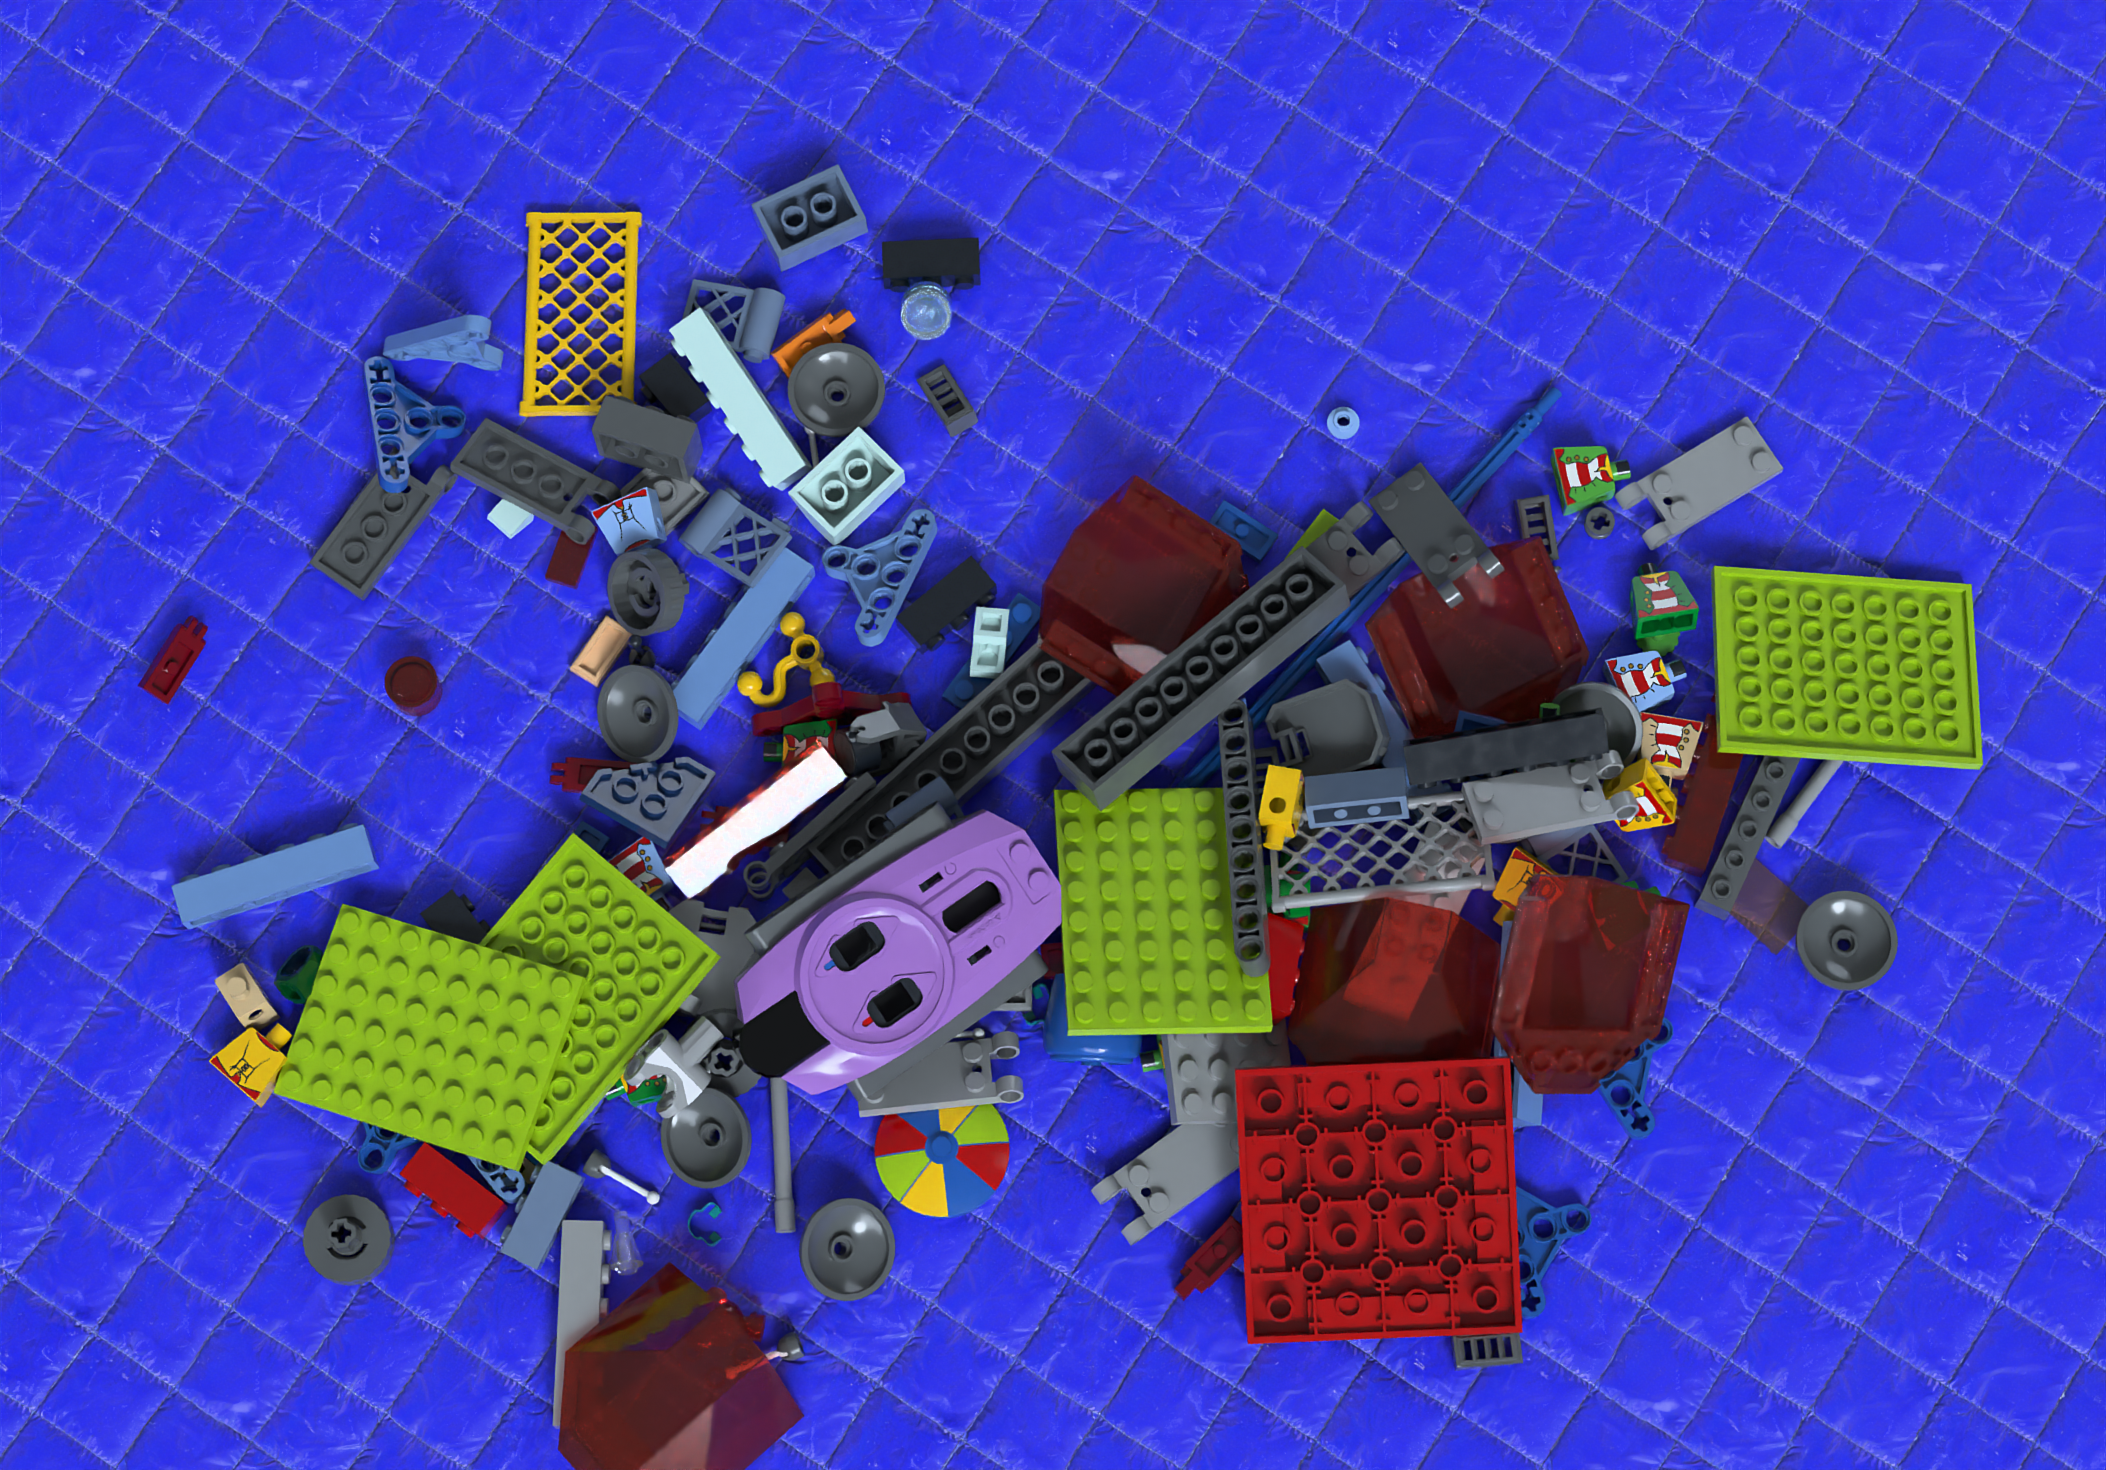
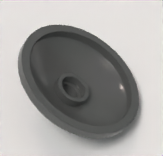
(835, 370)
(637, 714)
(1620, 714)
(1862, 925)
(692, 1143)
(865, 1249)

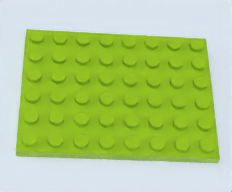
(1845, 668)
(1151, 917)
(636, 967)
(430, 1037)

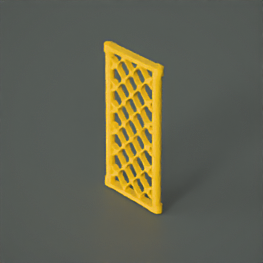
(534, 222)

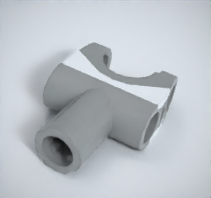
(678, 1063)

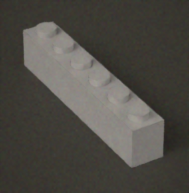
(580, 1290)

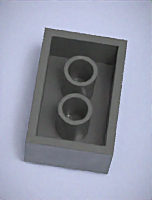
(647, 438)

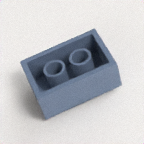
(809, 218)

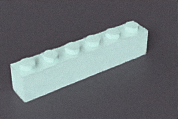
(740, 399)

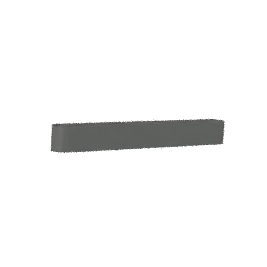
(1246, 849)

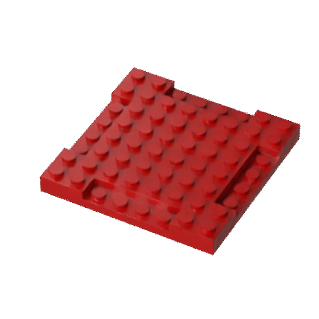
(1378, 1200)

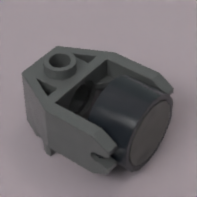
(879, 740)

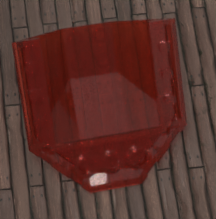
(1135, 585)
(1488, 655)
(1584, 979)
(1393, 985)
(670, 1386)

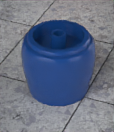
(1088, 1049)

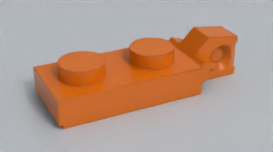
(821, 331)

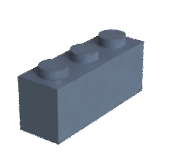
(1356, 797)
(541, 1213)

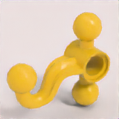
(793, 626)

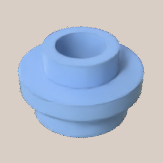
(1343, 432)

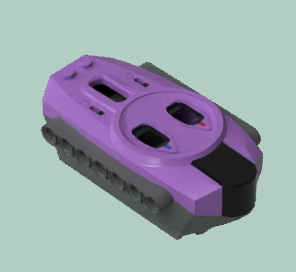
(895, 952)

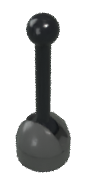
(641, 653)

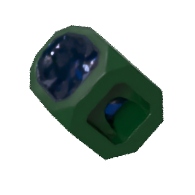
(298, 974)

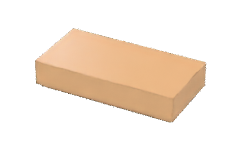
(601, 652)

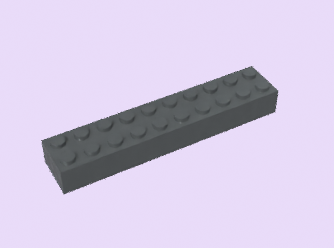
(1201, 678)
(964, 750)

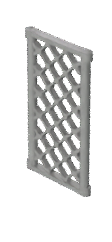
(1399, 884)

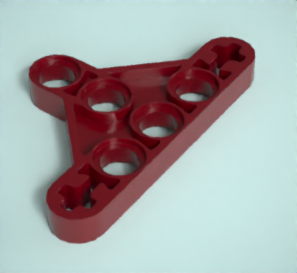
(825, 703)

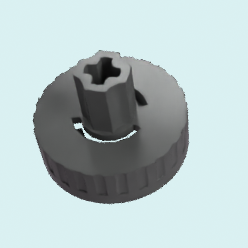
(660, 588)
(736, 1076)
(325, 1231)

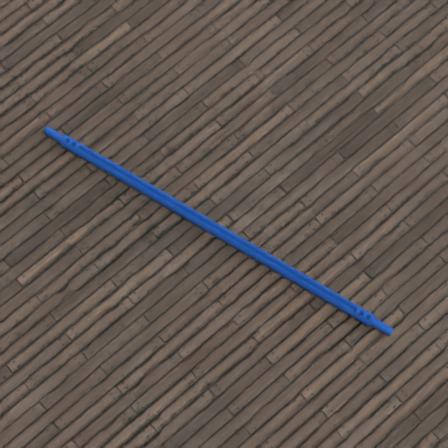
(1370, 592)

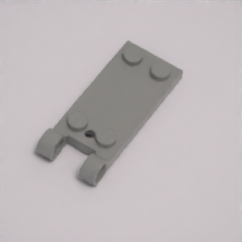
(1703, 480)
(1546, 800)
(948, 1079)
(1175, 1172)

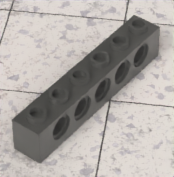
(1746, 835)

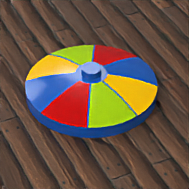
(943, 1158)

